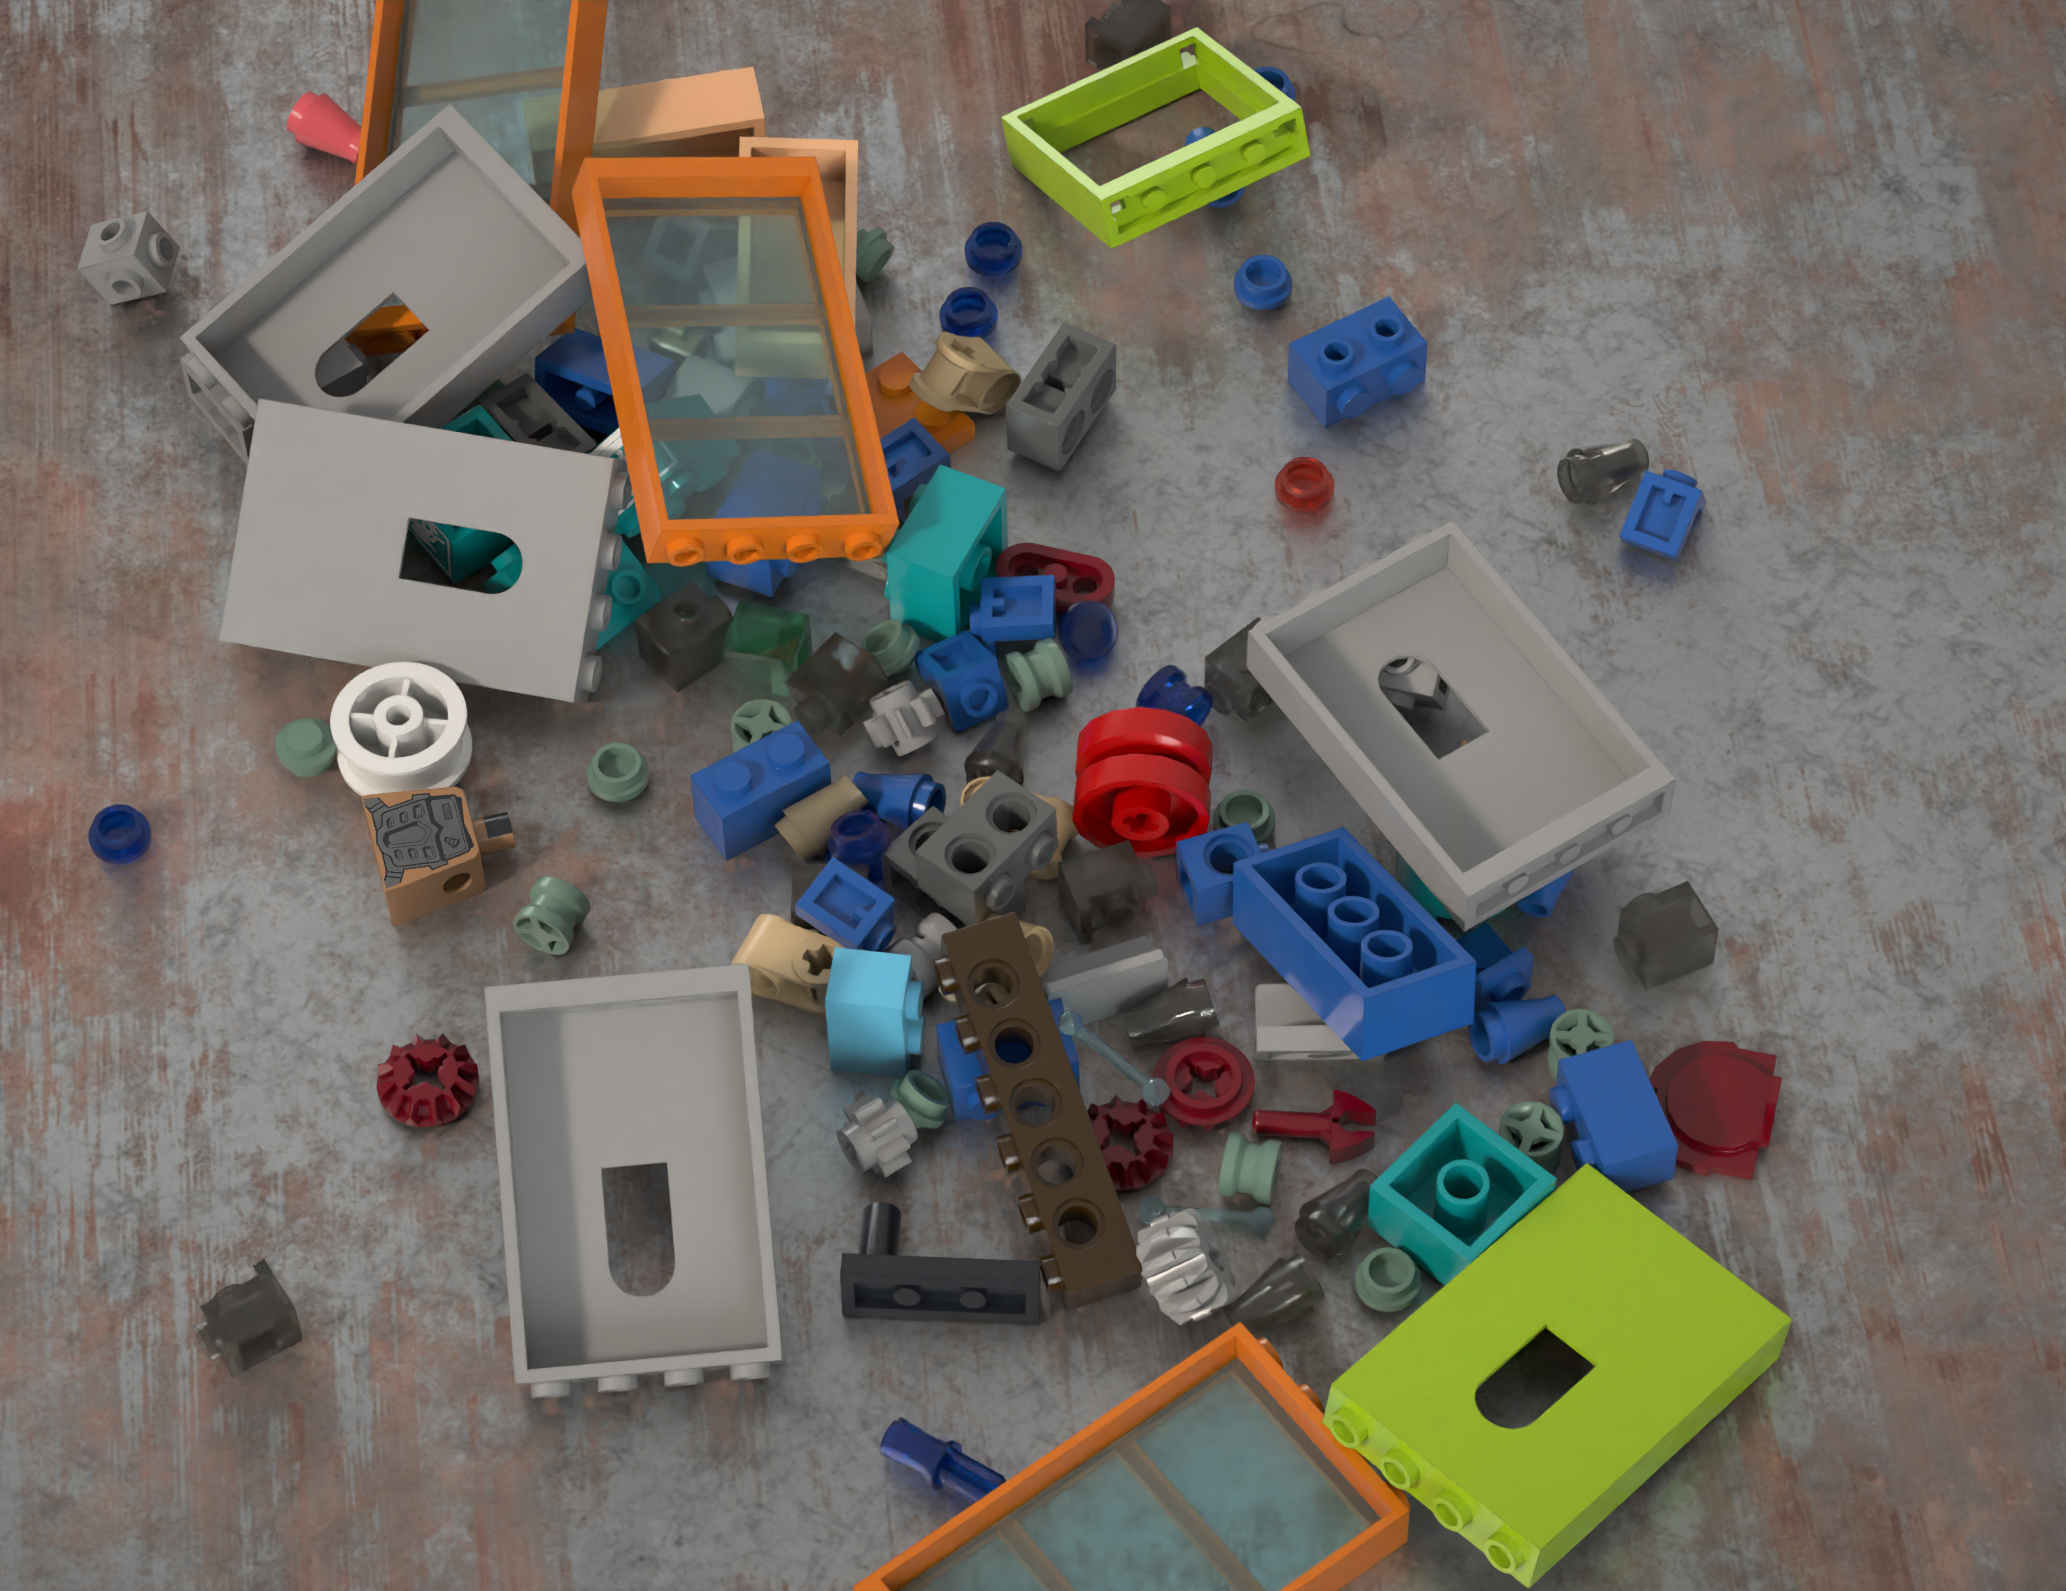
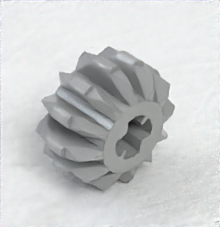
(1185, 1266)

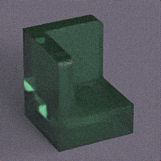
(770, 638)

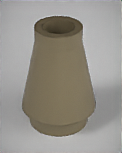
(810, 819)

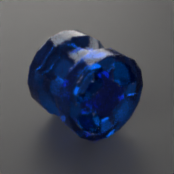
(1171, 692)

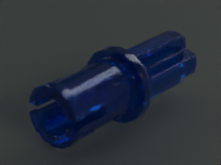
(938, 1461)

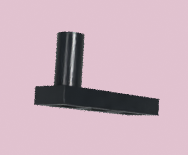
(925, 1287)

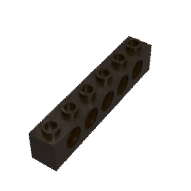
(1000, 955)

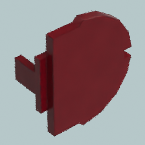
(1718, 1105)

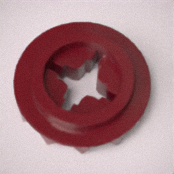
(1209, 1061)
(425, 1103)
(1150, 1142)

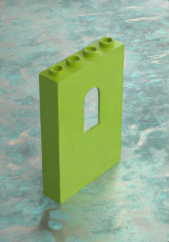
(1621, 1289)

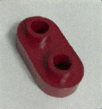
(1071, 570)

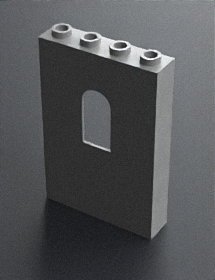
(444, 234)
(329, 537)
(1507, 810)
(624, 1079)

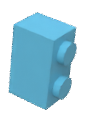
(873, 1013)

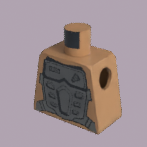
(430, 848)

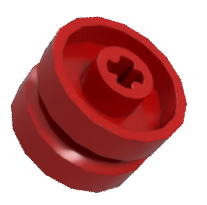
(1142, 780)

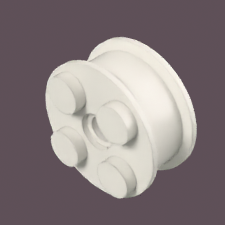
(401, 730)

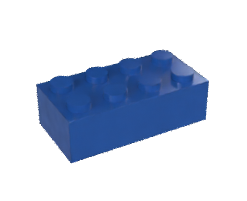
(1354, 943)

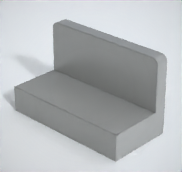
(1108, 979)
(1293, 1031)

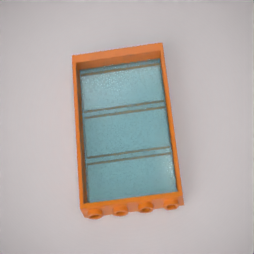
(514, 72)
(733, 360)
(1182, 1487)

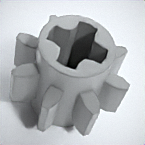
(903, 718)
(877, 1135)

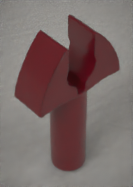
(1324, 1126)

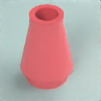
(324, 126)

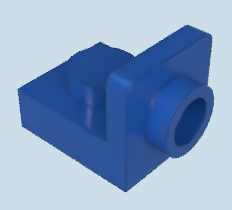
(911, 460)
(1663, 513)
(1014, 610)
(965, 679)
(849, 909)
(1499, 971)

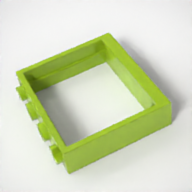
(1260, 144)

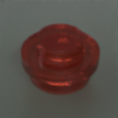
(1304, 486)

